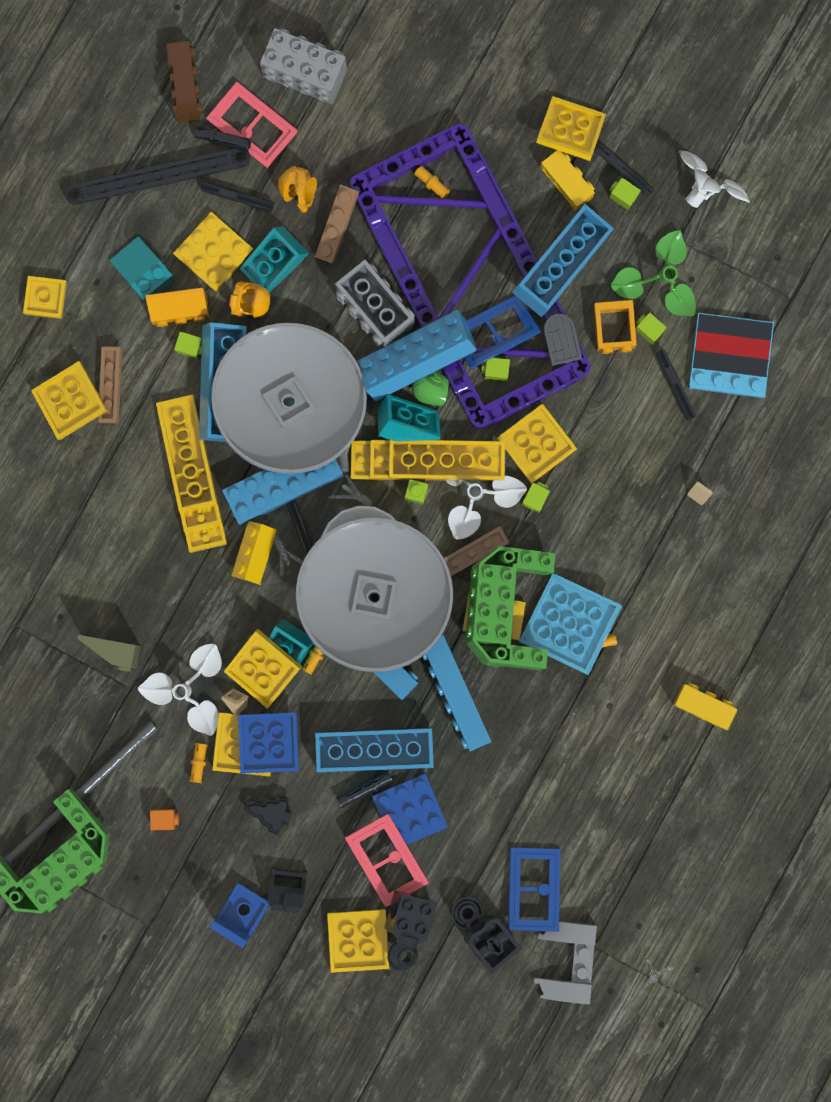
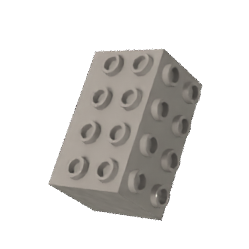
(303, 65)
(374, 304)

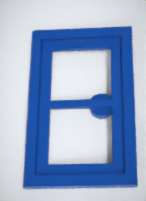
(500, 344)
(552, 889)

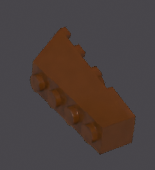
(183, 81)

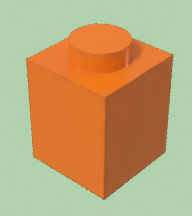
(164, 819)

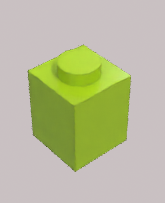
(624, 193)
(650, 327)
(188, 345)
(496, 369)
(416, 492)
(536, 497)

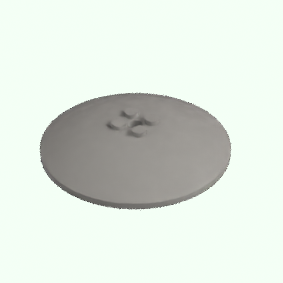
(297, 365)
(383, 560)

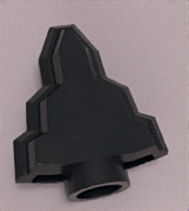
(271, 813)

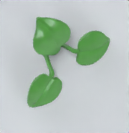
(669, 249)

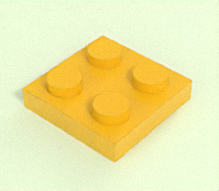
(45, 297)

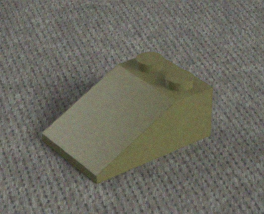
(116, 653)

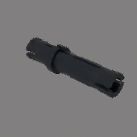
(216, 136)
(365, 789)

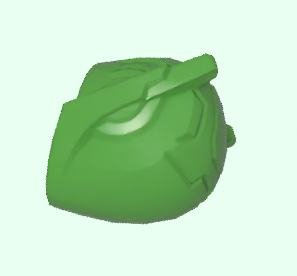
(431, 389)

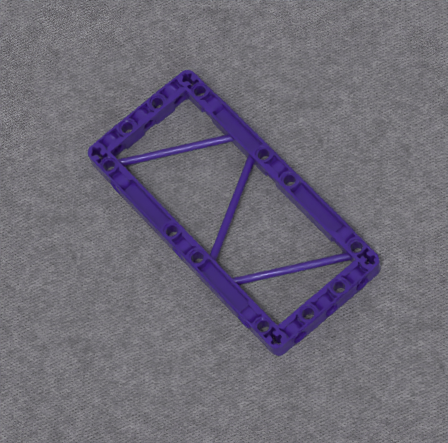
(504, 221)

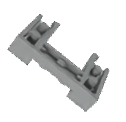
(579, 988)

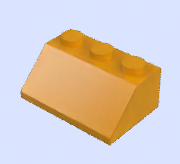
(178, 307)

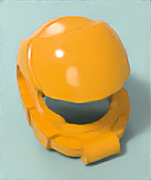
(298, 182)
(249, 300)

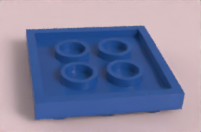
(268, 743)
(412, 809)

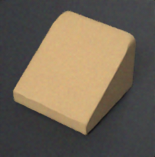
(699, 493)
(235, 701)

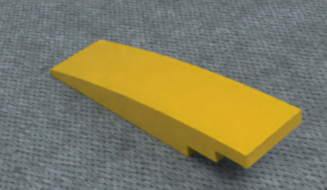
(427, 460)
(191, 474)

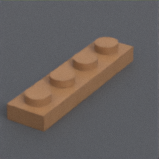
(337, 224)
(110, 383)
(475, 550)

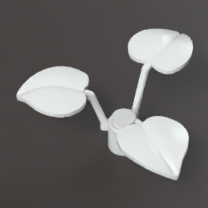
(705, 183)
(464, 521)
(159, 689)

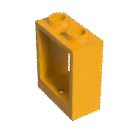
(611, 307)

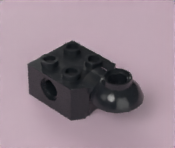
(410, 923)
(485, 934)

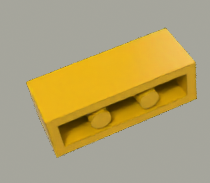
(567, 179)
(254, 552)
(705, 706)

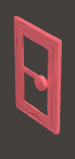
(240, 91)
(385, 822)

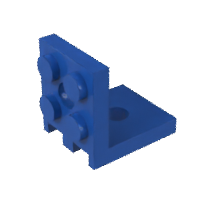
(235, 925)

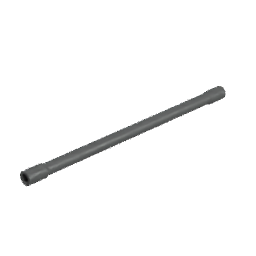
(141, 736)

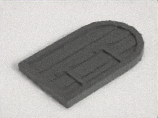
(561, 340)

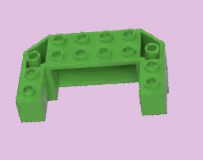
(493, 605)
(64, 867)

